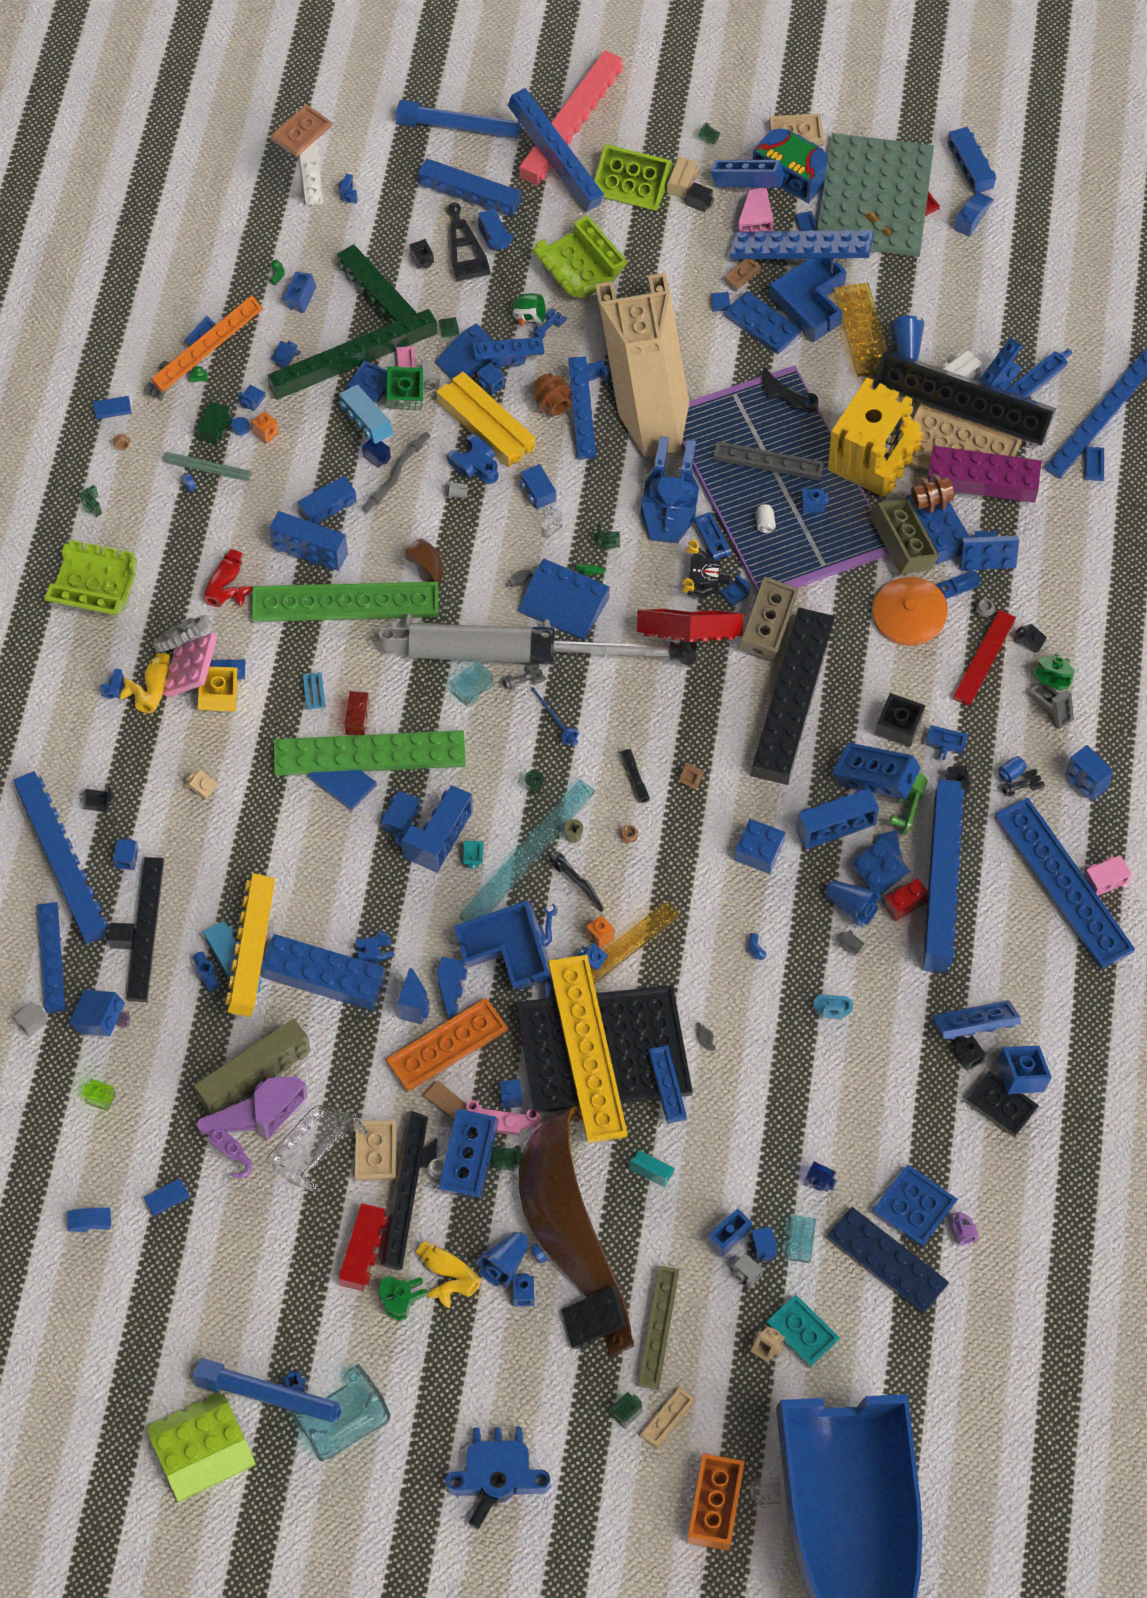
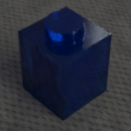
(376, 453)

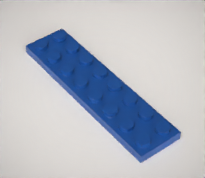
(802, 244)

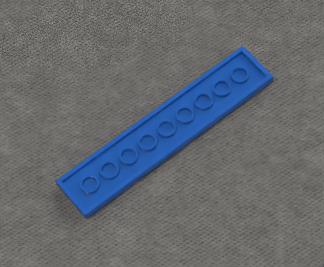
(1065, 883)

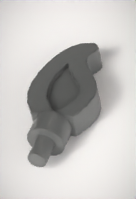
(520, 578)
(706, 1037)

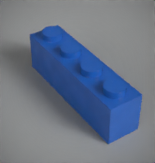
(971, 160)
(747, 173)

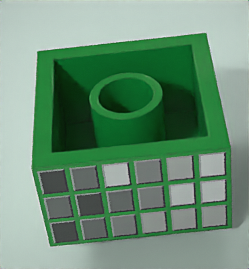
(404, 388)

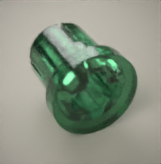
(709, 133)
(530, 778)

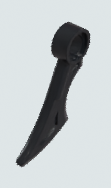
(775, 388)
(562, 865)

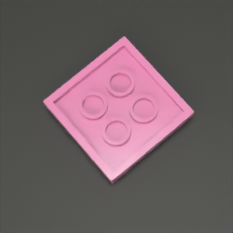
(190, 665)

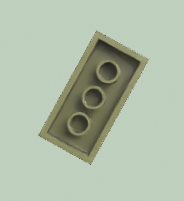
(904, 536)

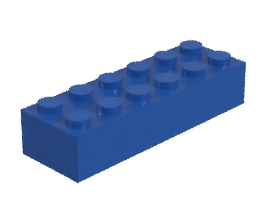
(323, 972)

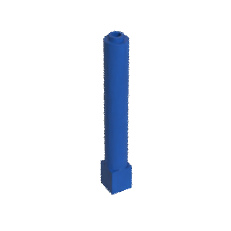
(411, 114)
(215, 1377)

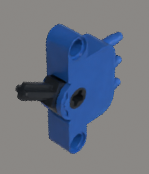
(494, 1462)

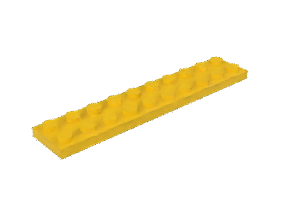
(587, 1049)

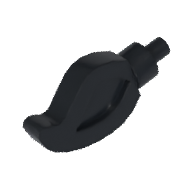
(428, 1154)

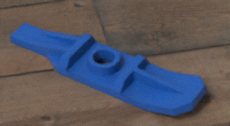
(960, 584)

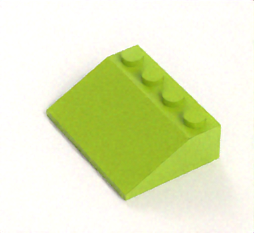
(633, 177)

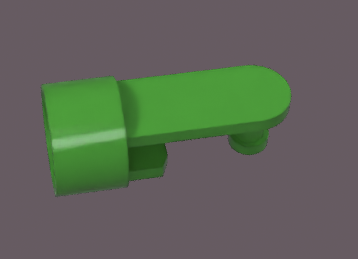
(915, 795)

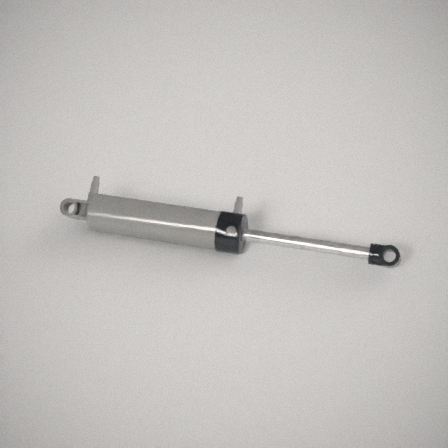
(509, 644)

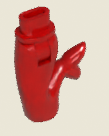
(223, 575)

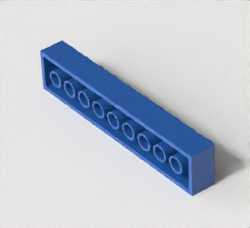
(943, 876)

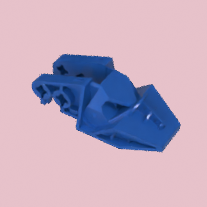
(670, 502)

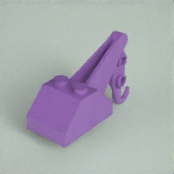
(264, 1112)

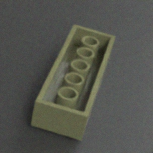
(254, 1065)

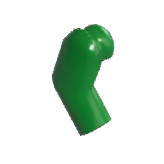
(278, 271)

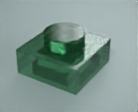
(449, 327)

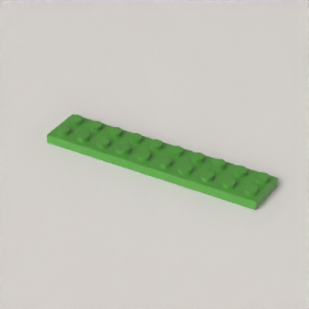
(345, 601)
(369, 752)

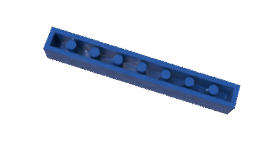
(555, 150)

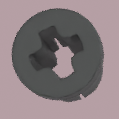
(851, 943)

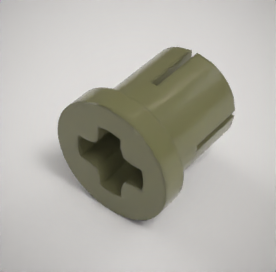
(573, 826)

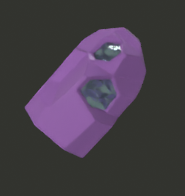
(963, 1229)

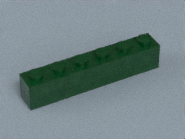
(373, 285)

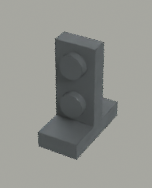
(1058, 704)

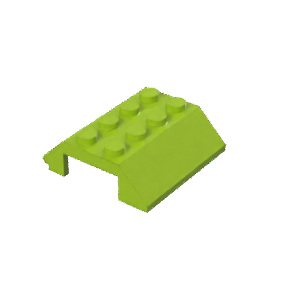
(581, 258)
(94, 578)
(200, 1446)

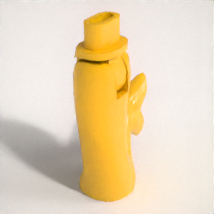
(155, 679)
(448, 1265)

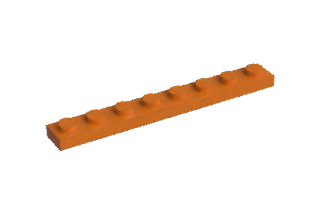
(206, 344)

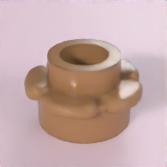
(121, 441)
(629, 829)

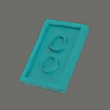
(803, 1331)

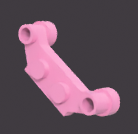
(509, 1122)

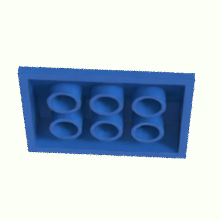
(565, 599)

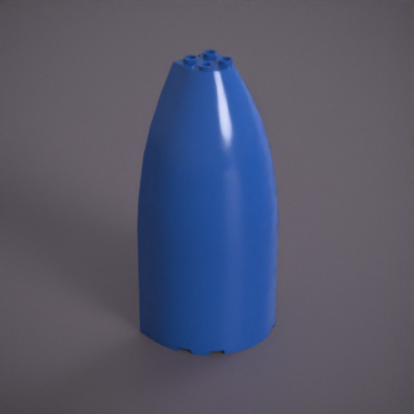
(852, 1496)

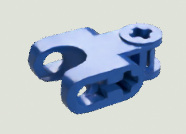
(477, 461)

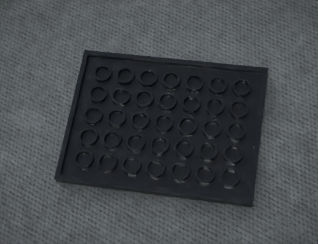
(632, 1025)

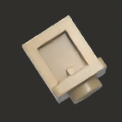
(200, 783)

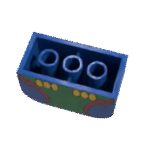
(801, 161)

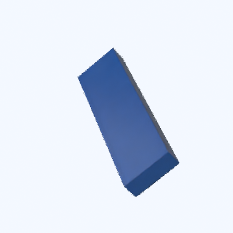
(667, 1084)

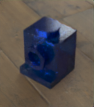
(820, 1177)

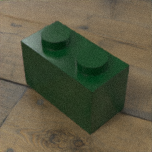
(214, 423)

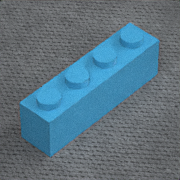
(365, 414)
(222, 944)

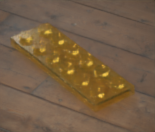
(861, 327)

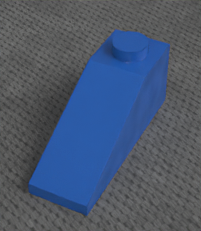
(972, 213)

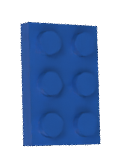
(989, 553)

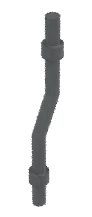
(377, 497)

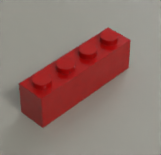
(362, 1247)

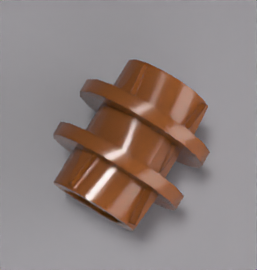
(552, 394)
(932, 493)

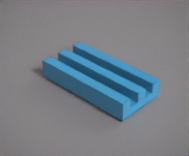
(312, 677)

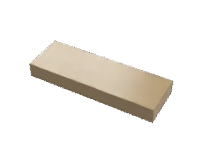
(668, 1417)

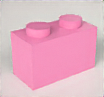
(1108, 875)

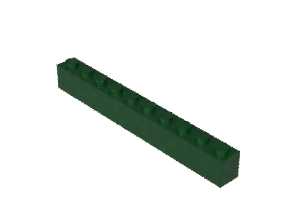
(352, 354)

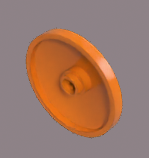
(910, 611)

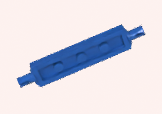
(1040, 374)

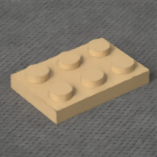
(805, 125)
(376, 1151)

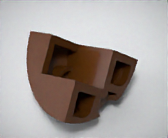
(427, 558)

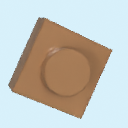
(691, 776)

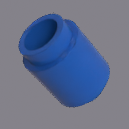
(1012, 769)

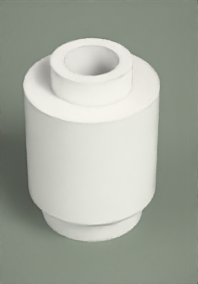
(765, 518)

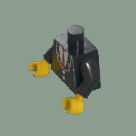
(703, 574)

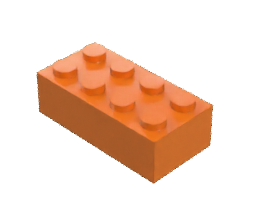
(715, 1502)

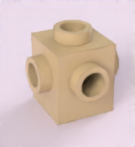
(768, 1344)

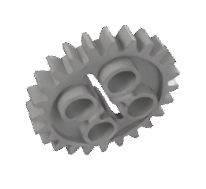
(183, 632)

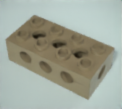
(768, 618)

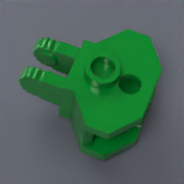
(1054, 672)
(400, 1296)

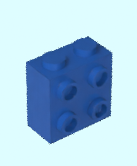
(97, 1012)

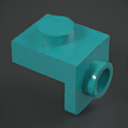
(473, 853)

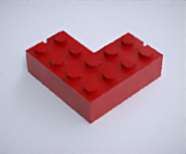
(689, 625)

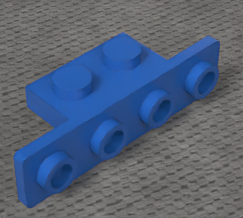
(508, 352)
(1003, 369)

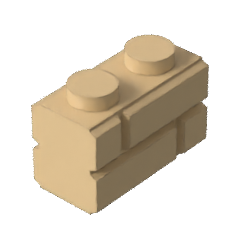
(682, 177)

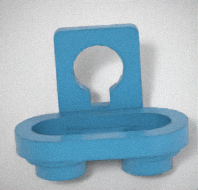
(833, 1006)

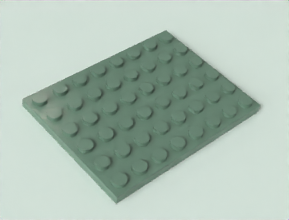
(879, 178)

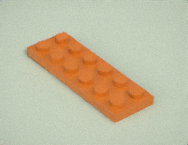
(446, 1044)

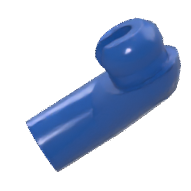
(753, 947)

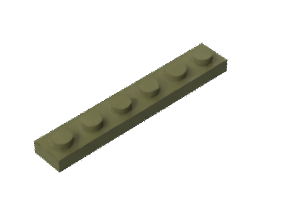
(658, 1328)

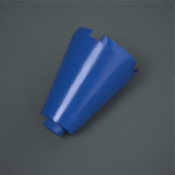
(907, 335)
(853, 901)
(503, 1259)

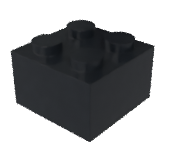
(900, 719)

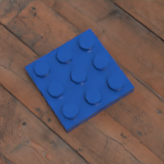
(914, 1206)

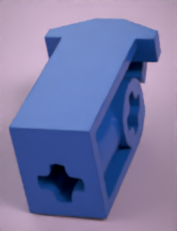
(493, 230)

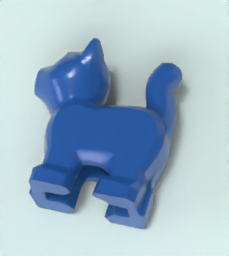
(371, 947)

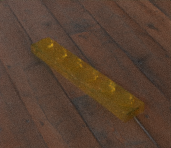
(636, 939)

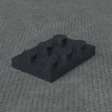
(1005, 1110)
(594, 1317)

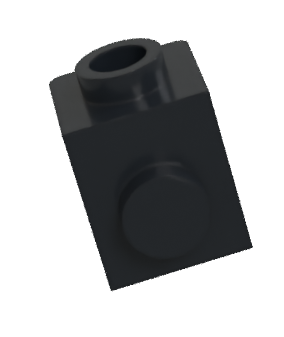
(1030, 637)
(97, 800)

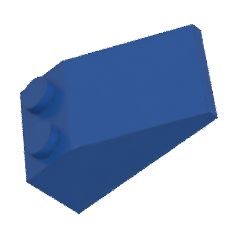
(460, 355)

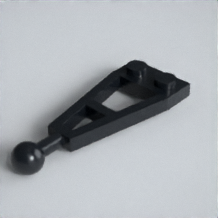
(468, 268)

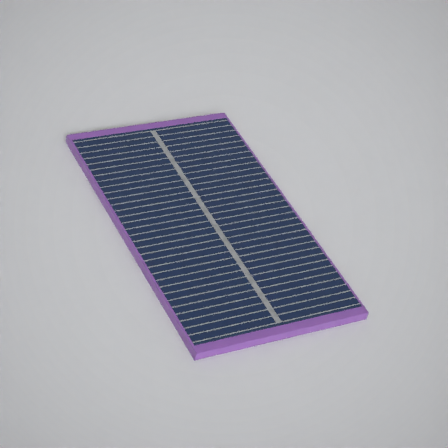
(802, 544)

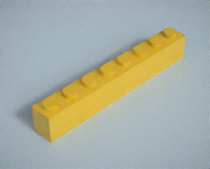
(251, 945)

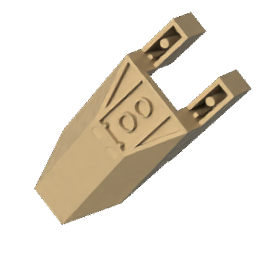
(645, 364)

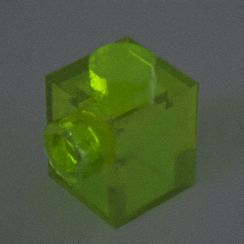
(99, 1094)

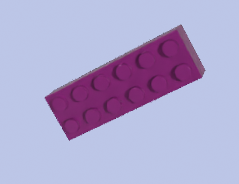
(987, 473)

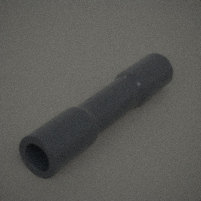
(639, 786)

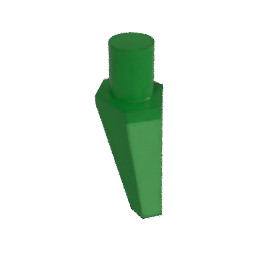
(590, 569)

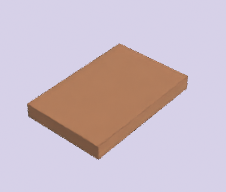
(301, 130)

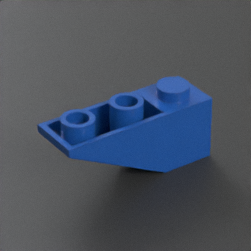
(450, 978)

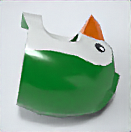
(529, 308)

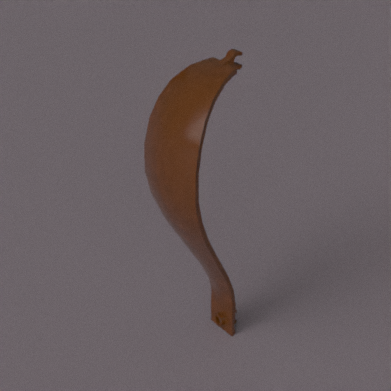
(560, 1218)

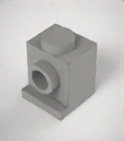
(746, 1270)

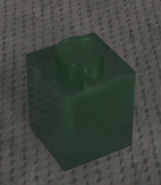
(626, 1409)

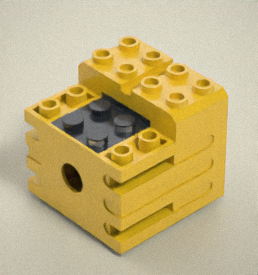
(874, 439)

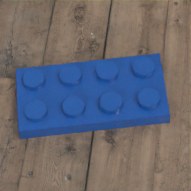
(762, 322)
(976, 1019)

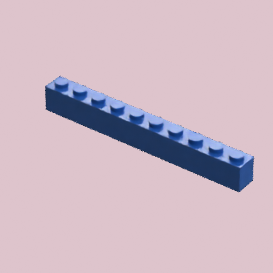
(60, 857)

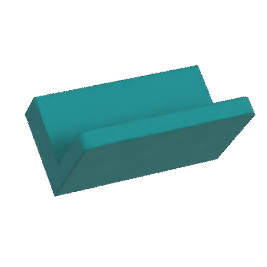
(651, 1168)

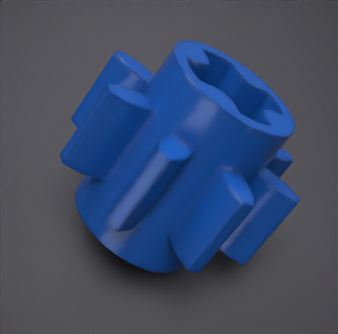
(292, 1378)

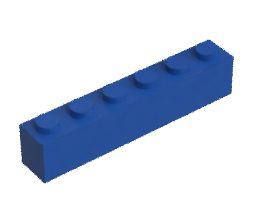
(469, 187)

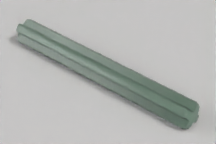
(207, 466)

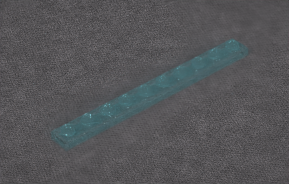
(528, 852)

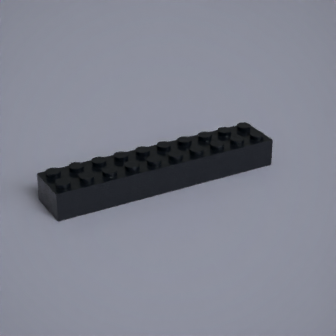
(965, 397)
(793, 696)

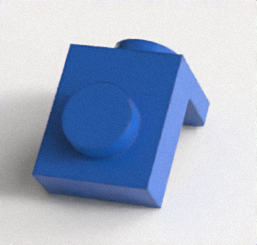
(346, 190)
(285, 353)
(598, 370)
(595, 955)

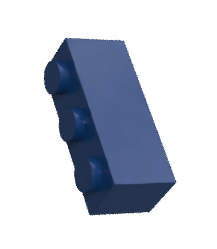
(327, 500)

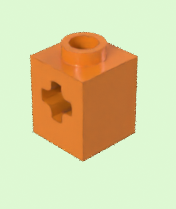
(265, 427)
(600, 931)

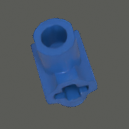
(209, 976)

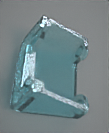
(360, 1416)

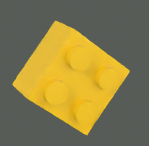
(219, 690)

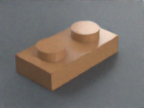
(742, 273)

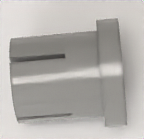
(457, 490)

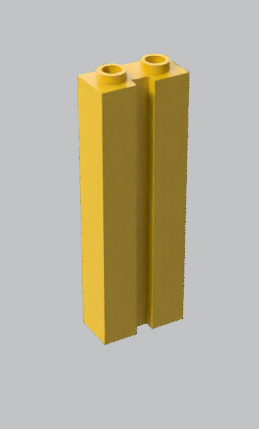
(486, 419)

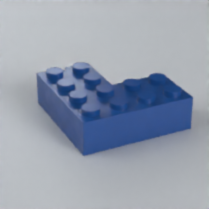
(804, 295)
(509, 934)

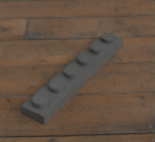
(768, 460)

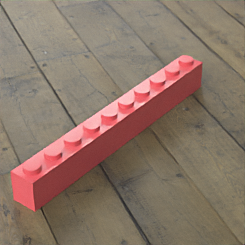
(575, 112)

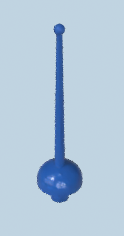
(568, 735)

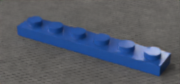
(582, 408)
(51, 957)

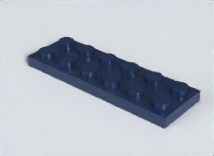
(887, 1260)

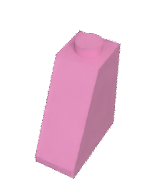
(756, 212)

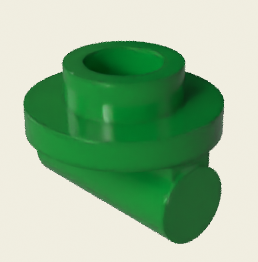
(198, 374)

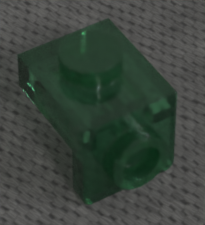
(88, 501)
(606, 539)
(505, 1158)

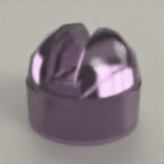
(124, 1019)

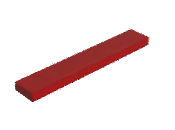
(984, 658)

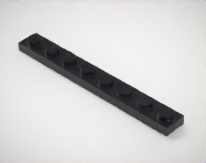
(145, 929)
(404, 1191)

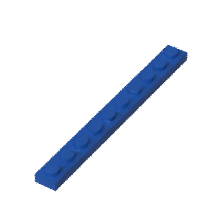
(1099, 418)

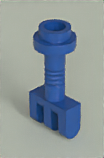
(551, 320)

